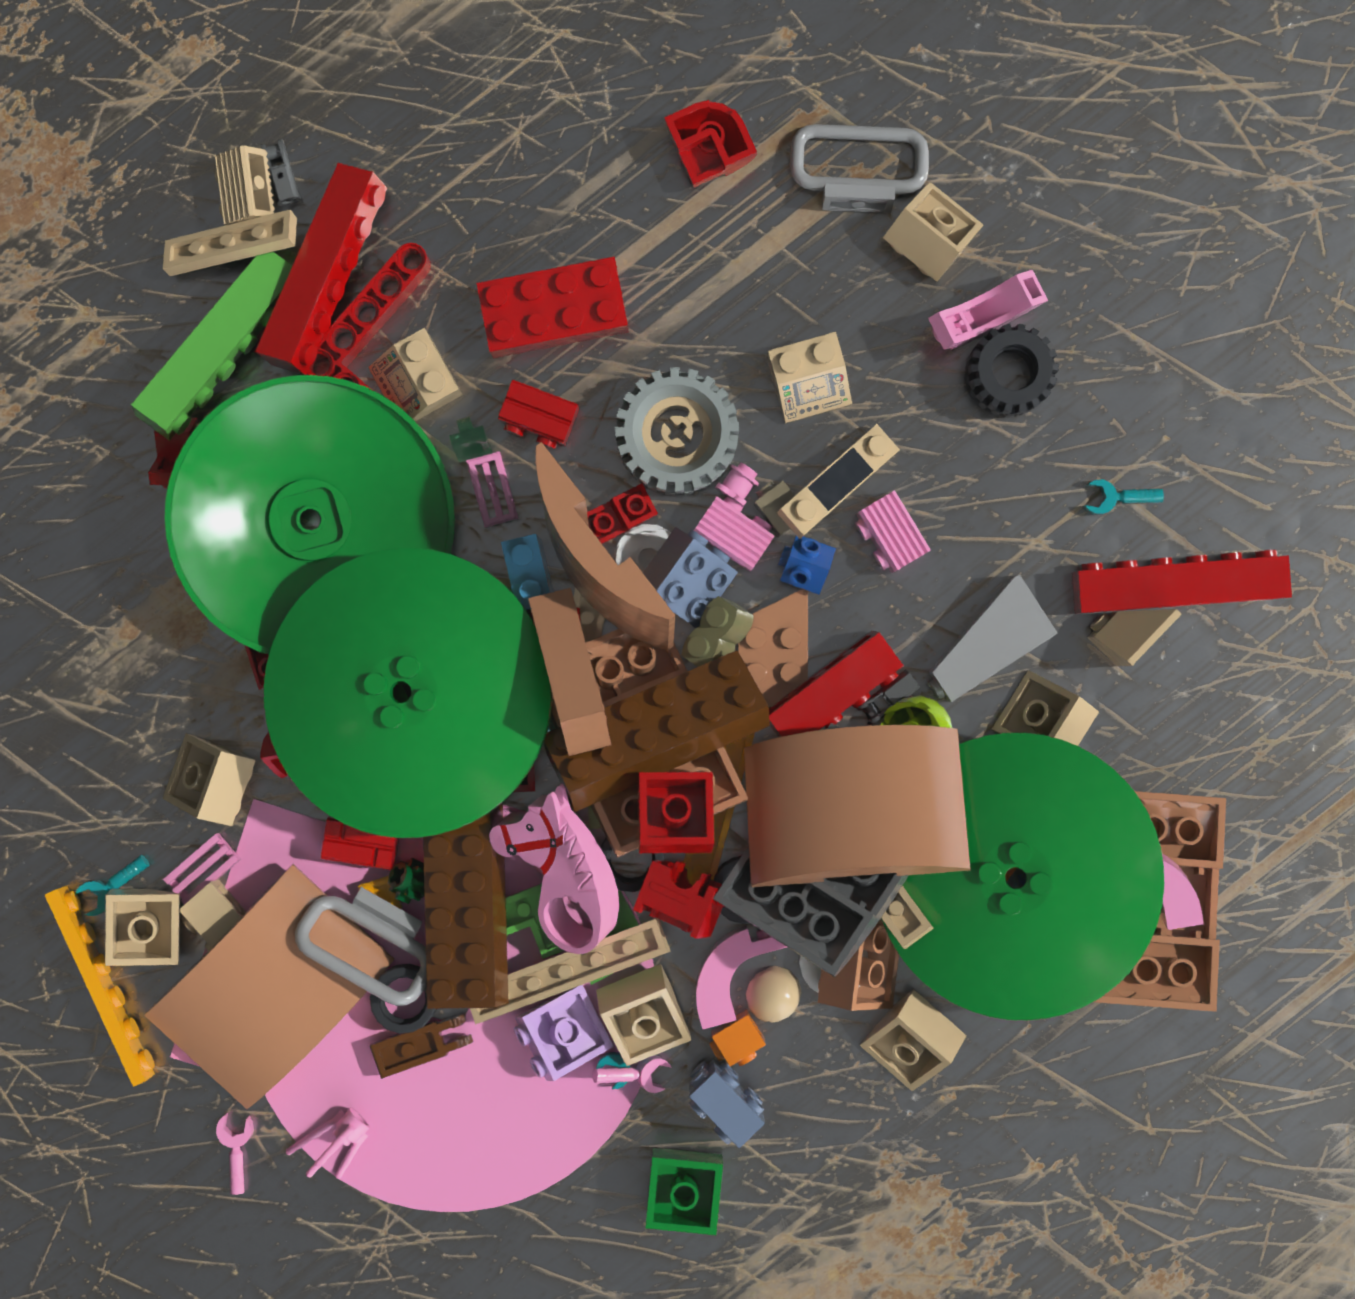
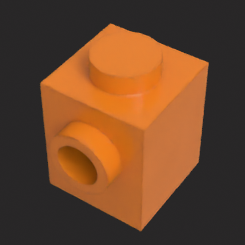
(737, 1040)

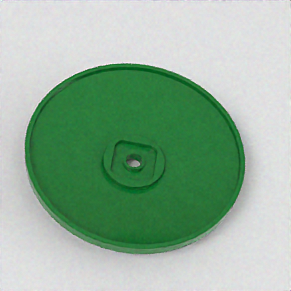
(290, 451)
(472, 708)
(1086, 895)

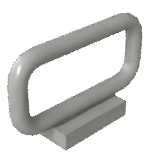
(859, 193)
(380, 919)

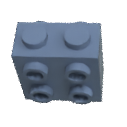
(689, 574)
(721, 1098)

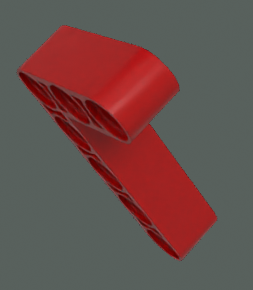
(384, 305)

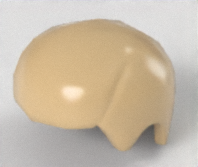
(773, 994)

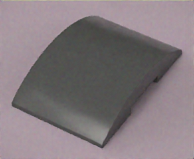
(815, 919)

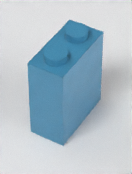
(527, 568)

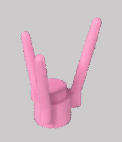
(349, 1128)

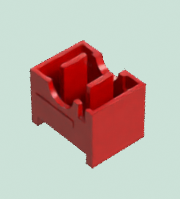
(678, 902)

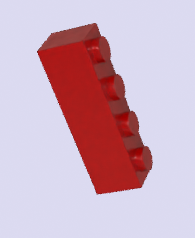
(836, 687)

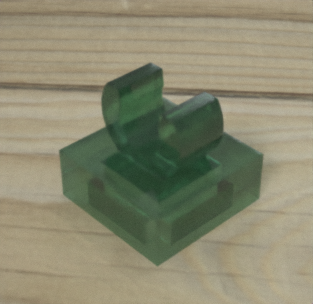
(470, 441)

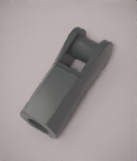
(281, 175)
(892, 693)

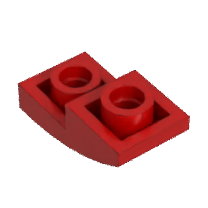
(621, 514)

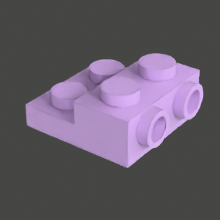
(562, 1033)

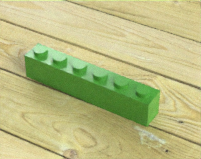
(213, 347)

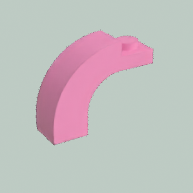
(988, 311)
(1180, 901)
(717, 969)

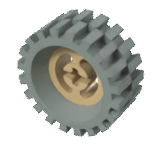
(706, 407)

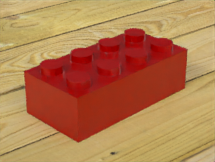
(552, 307)

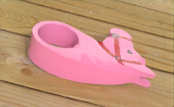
(571, 867)

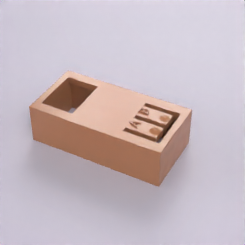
(570, 672)

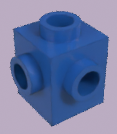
(806, 564)

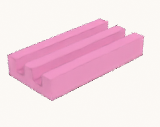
(500, 518)
(192, 859)

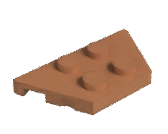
(778, 646)

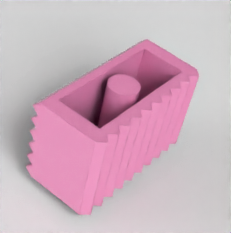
(891, 532)
(735, 533)

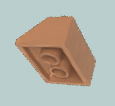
(873, 974)

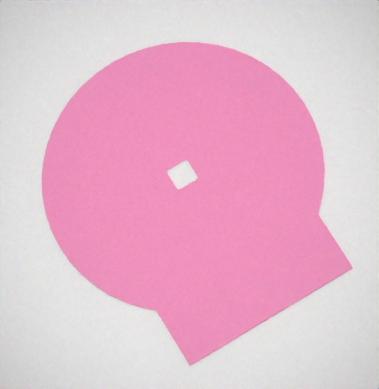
(460, 1127)

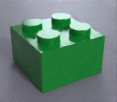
(684, 1191)

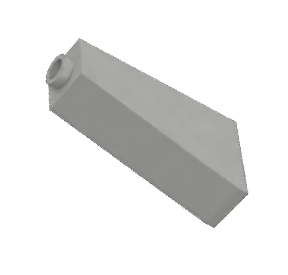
(993, 640)

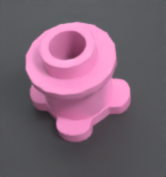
(738, 483)

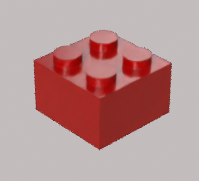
(675, 812)

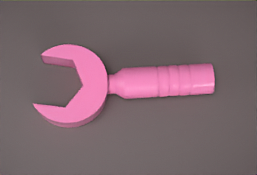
(641, 1074)
(234, 1141)

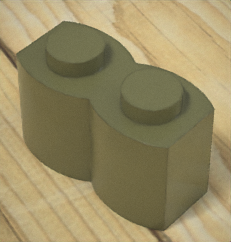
(719, 631)

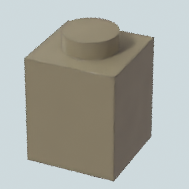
(770, 501)

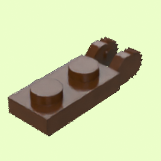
(417, 1047)

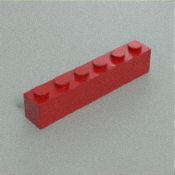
(322, 269)
(1181, 583)

